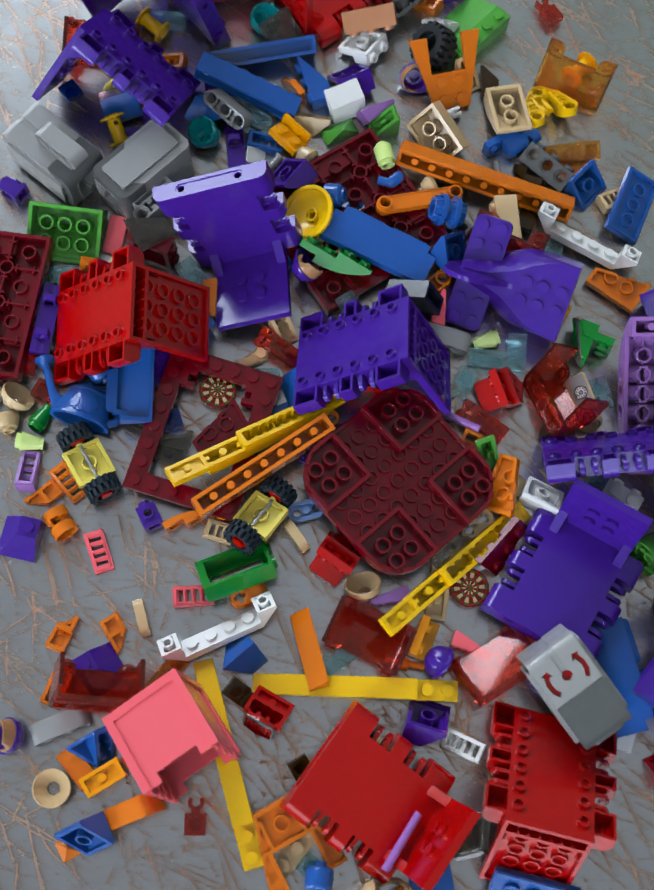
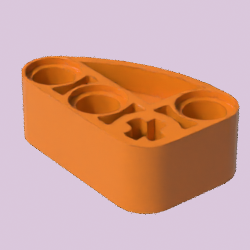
(132, 810)

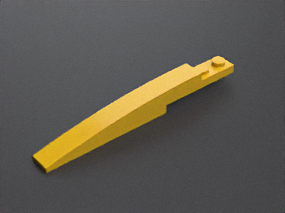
(245, 443)
(445, 575)
(360, 687)
(231, 775)

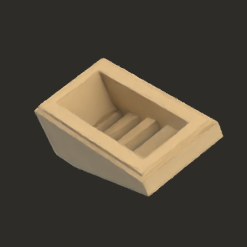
(602, 203)
(218, 524)

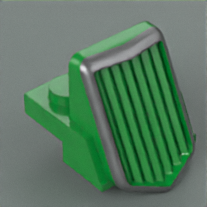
(587, 338)

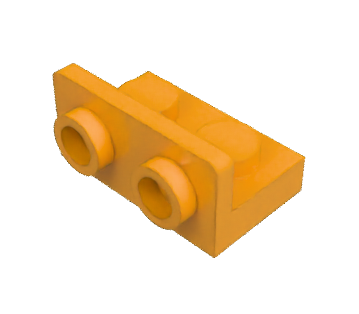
(290, 134)
(424, 638)

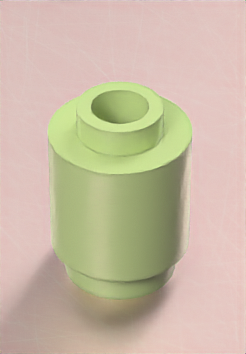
(384, 155)

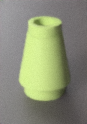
(487, 340)
(27, 441)

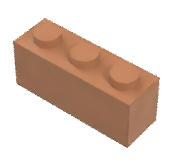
(370, 19)

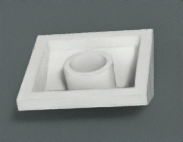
(345, 100)

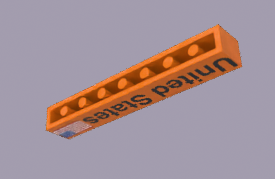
(262, 466)

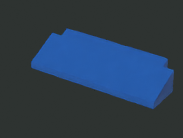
(379, 244)
(131, 390)
(619, 662)

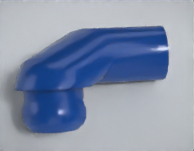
(392, 181)

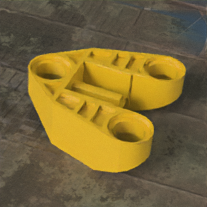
(544, 101)

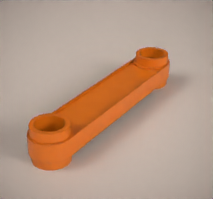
(413, 200)

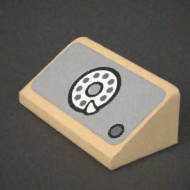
(579, 388)

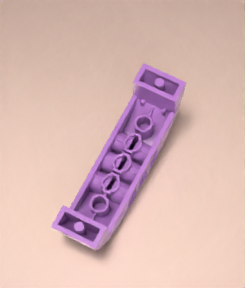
(636, 376)

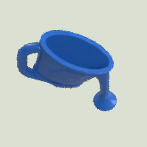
(80, 403)

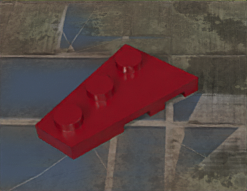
(221, 428)
(498, 552)

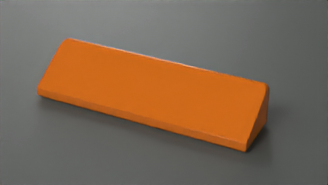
(309, 650)

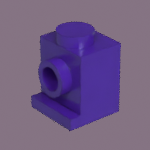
(14, 190)
(149, 522)

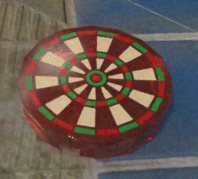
(216, 392)
(470, 589)

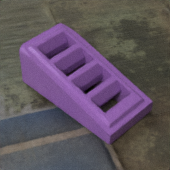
(368, 114)
(28, 483)
(391, 597)

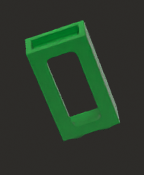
(231, 561)

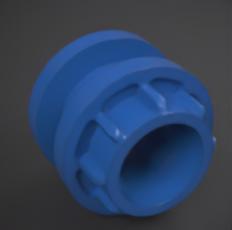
(445, 210)

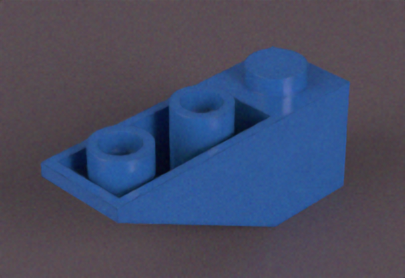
(313, 84)

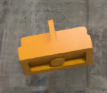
(103, 778)

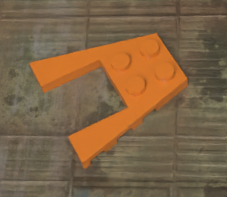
(453, 86)
(277, 830)

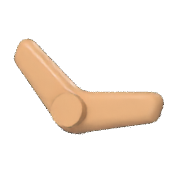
(258, 356)

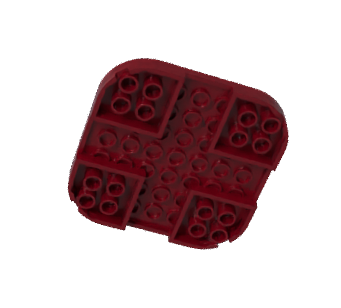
(398, 481)

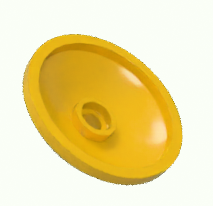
(306, 203)

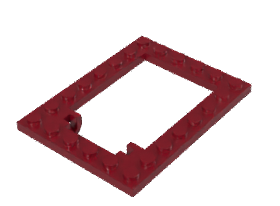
(260, 395)

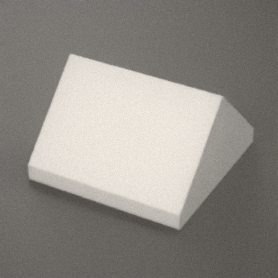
(541, 495)

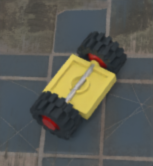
(88, 462)
(260, 515)

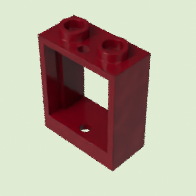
(162, 254)

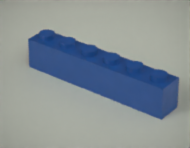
(268, 50)
(246, 86)

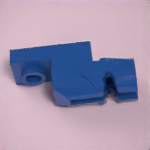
(511, 143)

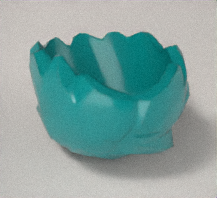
(260, 13)
(203, 132)

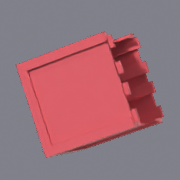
(169, 735)

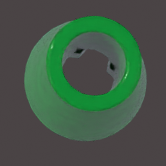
(40, 419)

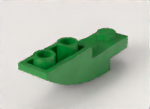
(342, 262)

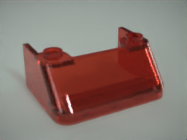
(551, 399)
(93, 689)

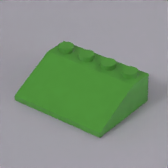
(478, 14)
(72, 228)

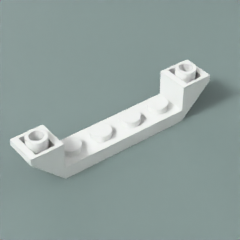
(590, 248)
(221, 634)

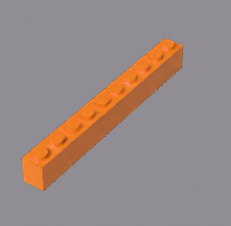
(481, 179)

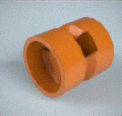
(59, 521)

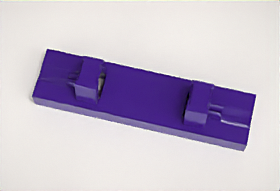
(235, 153)
(45, 321)

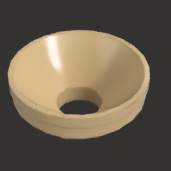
(17, 396)
(361, 582)
(40, 788)

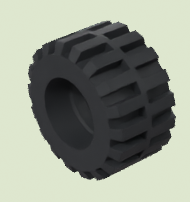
(444, 44)

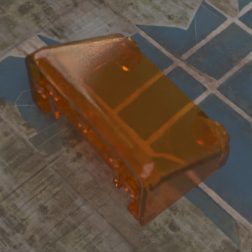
(574, 78)

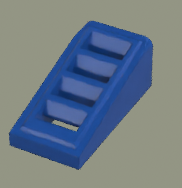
(261, 136)

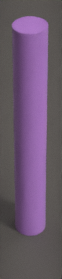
(462, 421)
(401, 841)

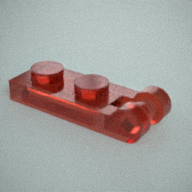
(277, 347)
(489, 424)

